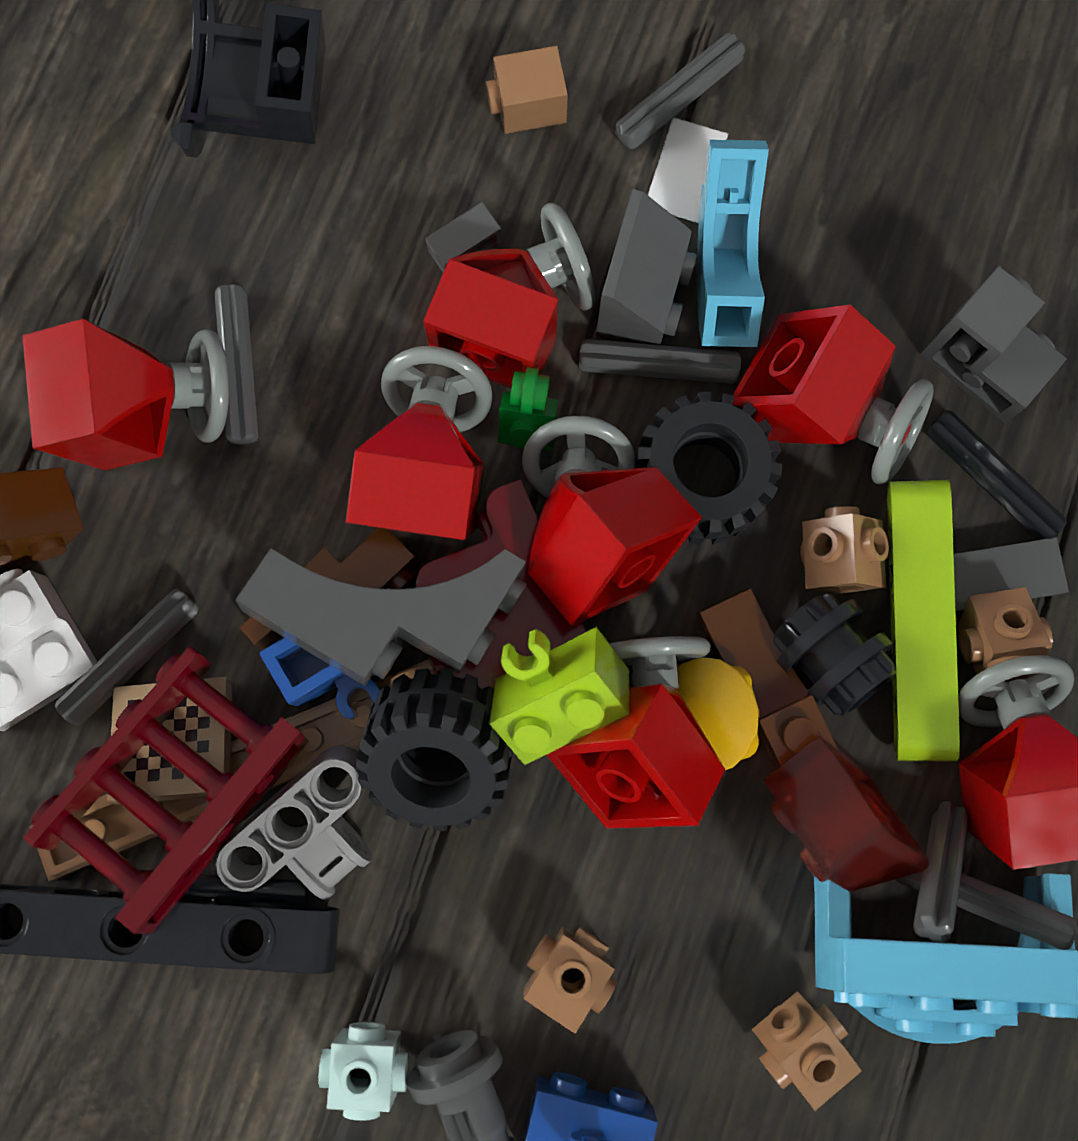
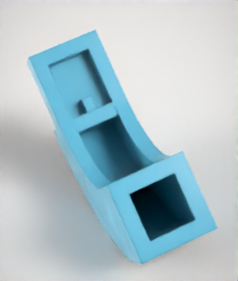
(727, 249)

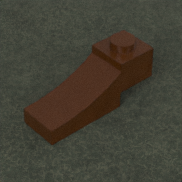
(376, 564)
(744, 639)

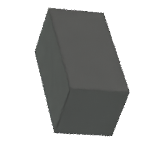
(466, 234)

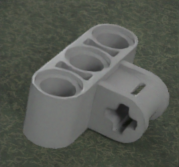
(316, 852)

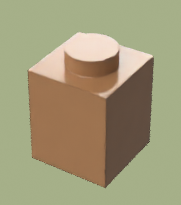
(528, 90)

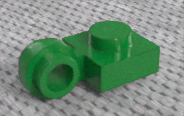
(526, 408)

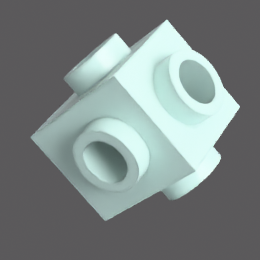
(373, 1049)

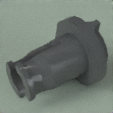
(457, 1078)

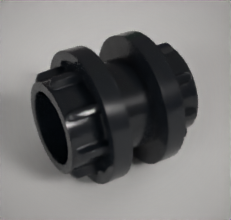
(835, 653)

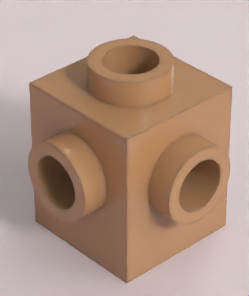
(844, 552)
(1002, 628)
(565, 998)
(798, 1041)

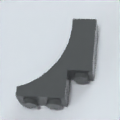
(358, 625)

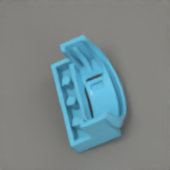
(998, 980)

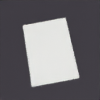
(683, 168)

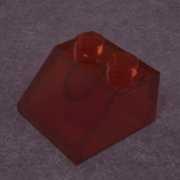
(842, 820)

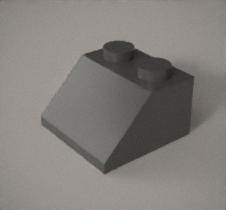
(645, 274)

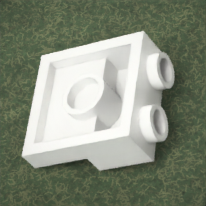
(38, 646)

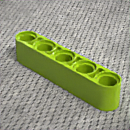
(923, 621)

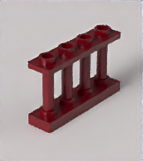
(189, 844)

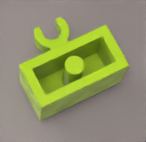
(558, 693)

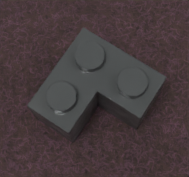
(992, 349)

